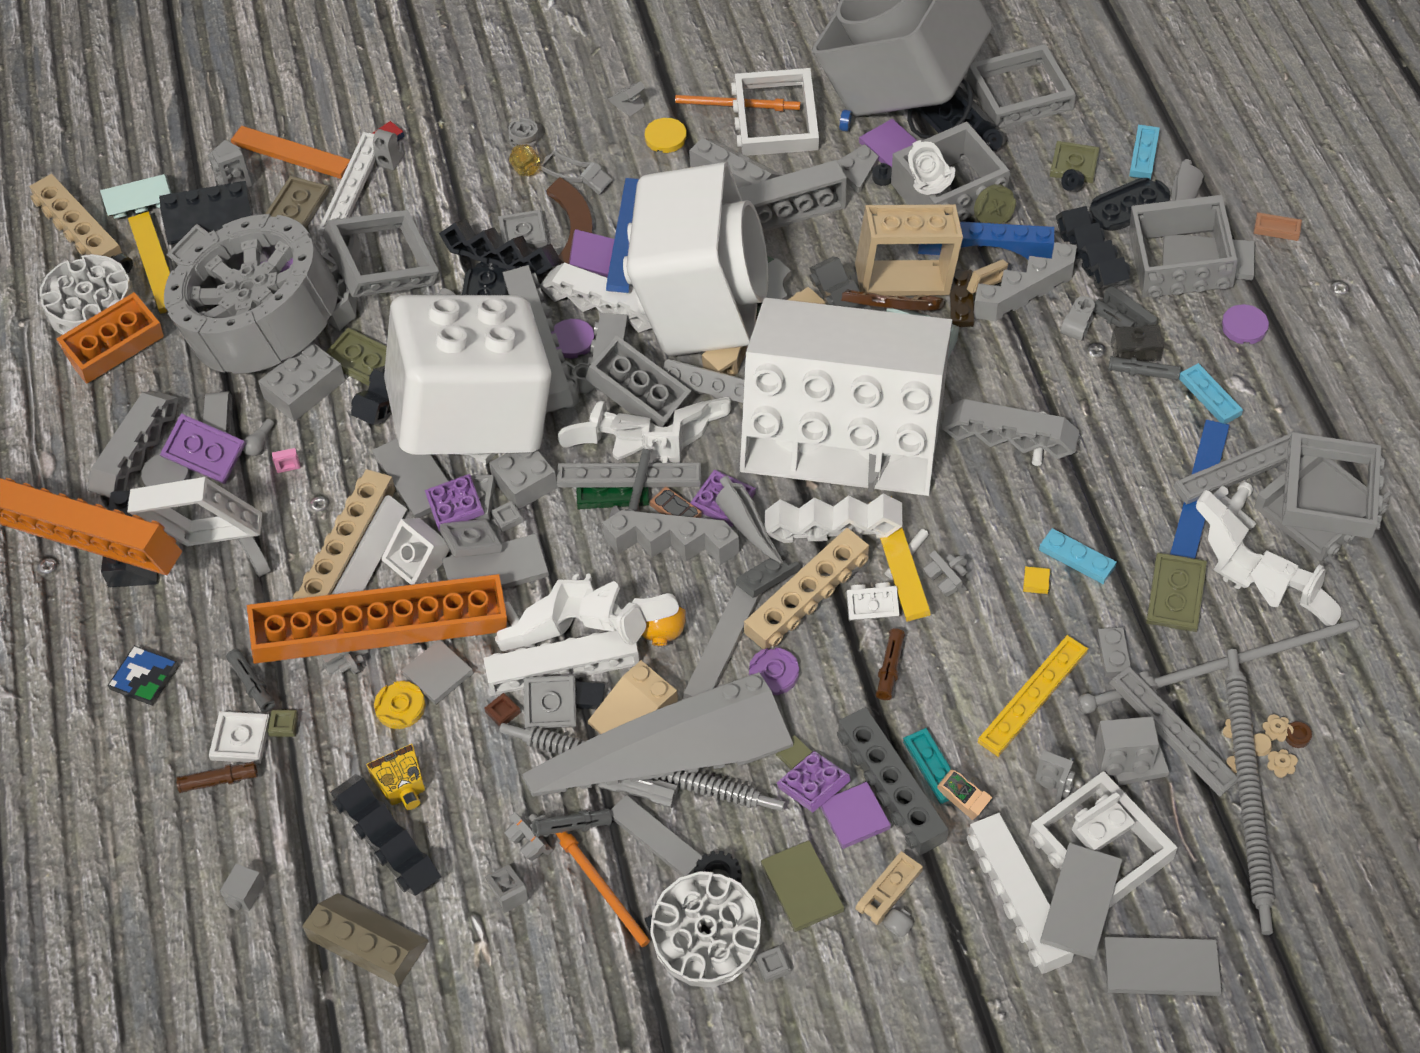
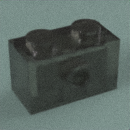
(1138, 342)

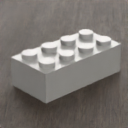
(637, 383)

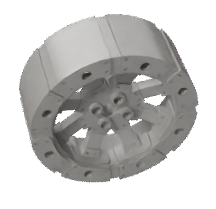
(259, 311)

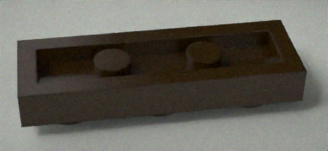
(961, 300)

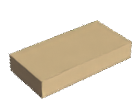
(987, 275)

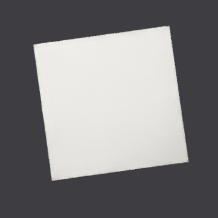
(239, 737)

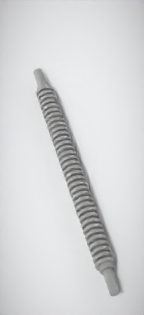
(558, 744)
(1249, 792)

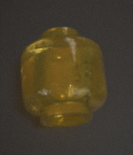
(524, 160)

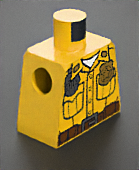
(398, 777)

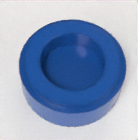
(845, 120)

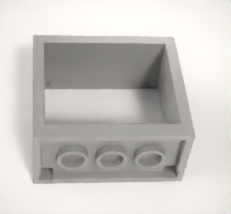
(955, 145)
(1182, 218)

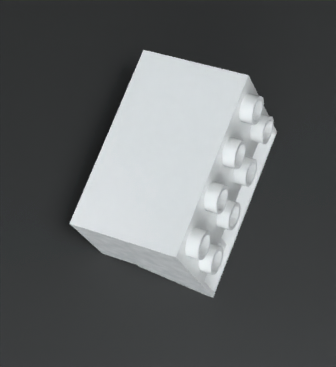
(840, 386)

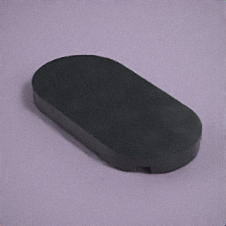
(1114, 207)
(485, 280)

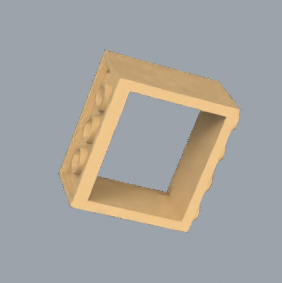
(908, 226)

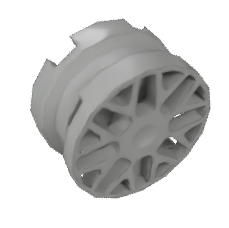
(523, 132)

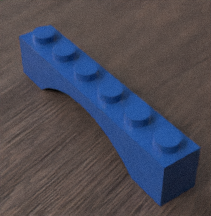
(1021, 239)

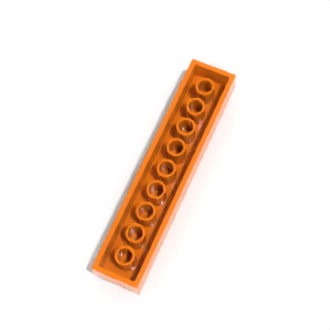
(87, 527)
(376, 618)

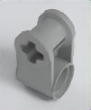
(1079, 318)

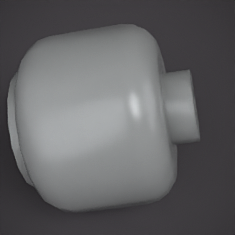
(898, 922)

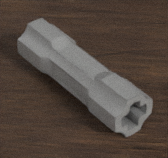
(656, 791)

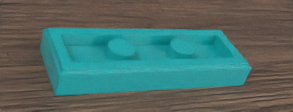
(928, 759)

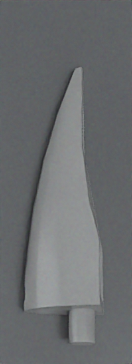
(1186, 181)
(742, 512)

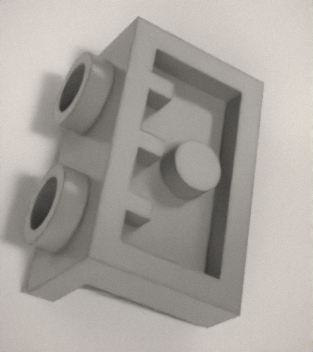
(230, 168)
(1055, 773)

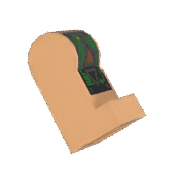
(963, 794)

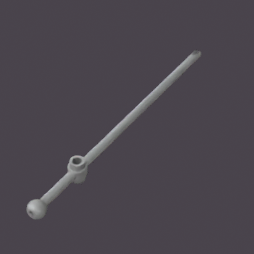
(1088, 703)

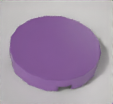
(1245, 324)
(574, 337)
(777, 668)

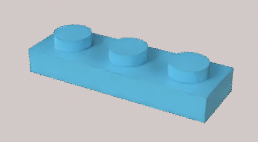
(1144, 151)
(1210, 394)
(1077, 556)

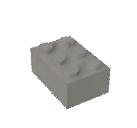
(302, 381)

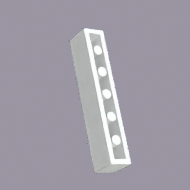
(570, 657)
(1017, 887)

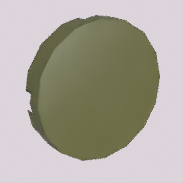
(994, 205)

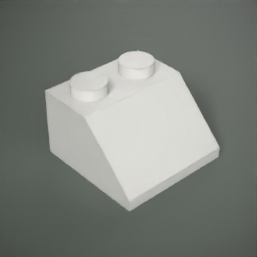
(415, 550)

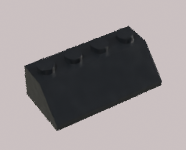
(946, 115)
(204, 206)
(117, 572)

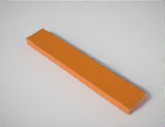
(290, 152)

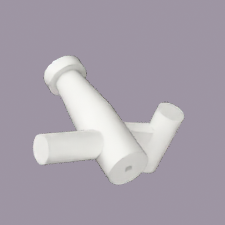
(1237, 502)

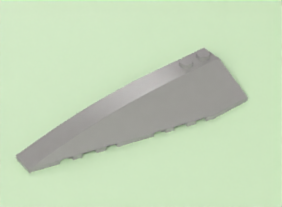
(705, 730)

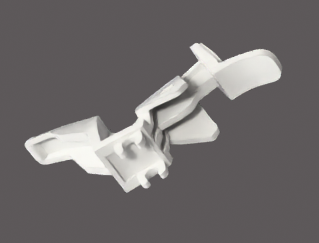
(638, 432)
(1268, 571)
(595, 608)

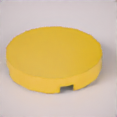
(665, 135)
(399, 705)

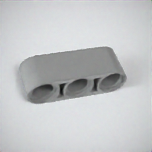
(218, 411)

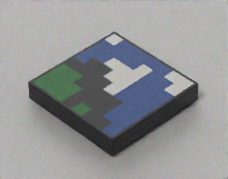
(143, 675)

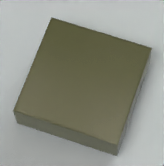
(283, 723)
(795, 754)

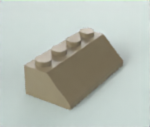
(364, 938)

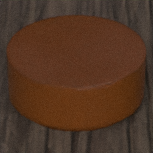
(1301, 735)

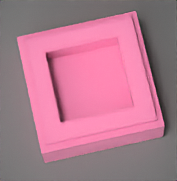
(286, 460)

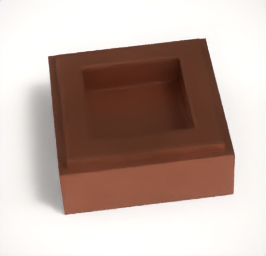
(502, 710)

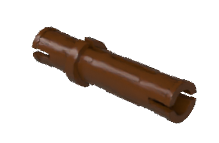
(888, 673)
(227, 774)

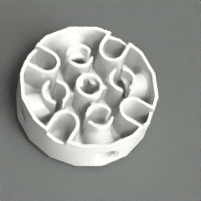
(82, 290)
(713, 902)

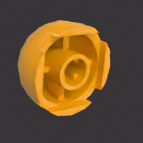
(665, 629)

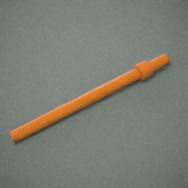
(777, 104)
(570, 844)

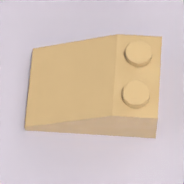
(633, 696)

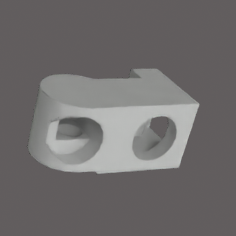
(386, 147)

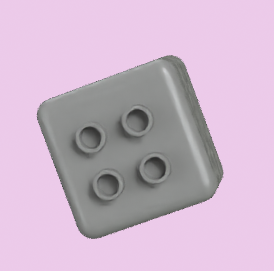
(900, 51)

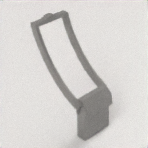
(592, 175)

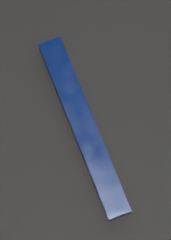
(616, 279)
(1191, 520)

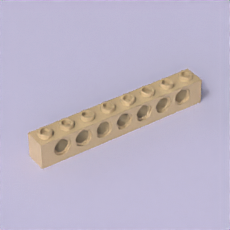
(354, 521)

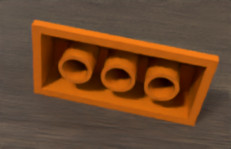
(110, 337)

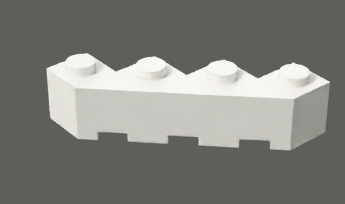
(589, 291)
(820, 520)

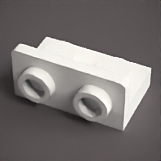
(872, 602)
(1102, 822)

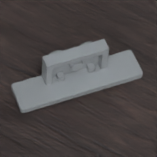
(706, 381)

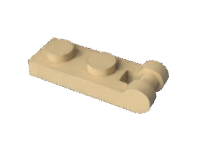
(889, 887)

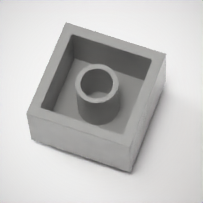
(523, 477)
(1126, 745)

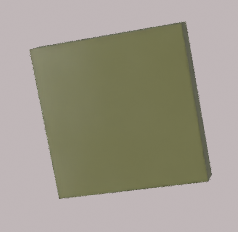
(1074, 157)

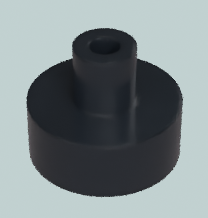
(994, 138)
(882, 174)
(1072, 180)
(124, 260)

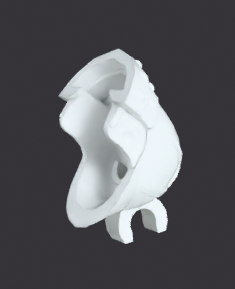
(929, 168)

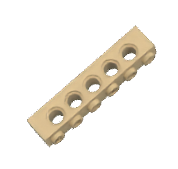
(72, 218)
(846, 546)

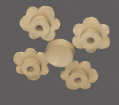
(1264, 746)

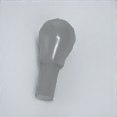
(255, 441)

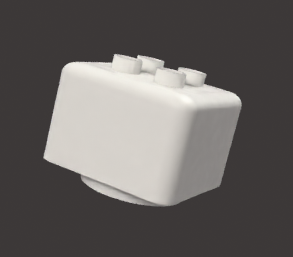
(696, 259)
(466, 374)

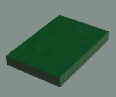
(607, 497)

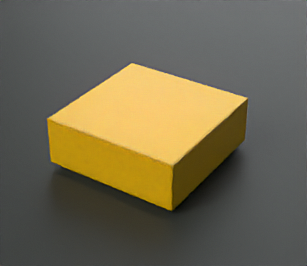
(1036, 580)

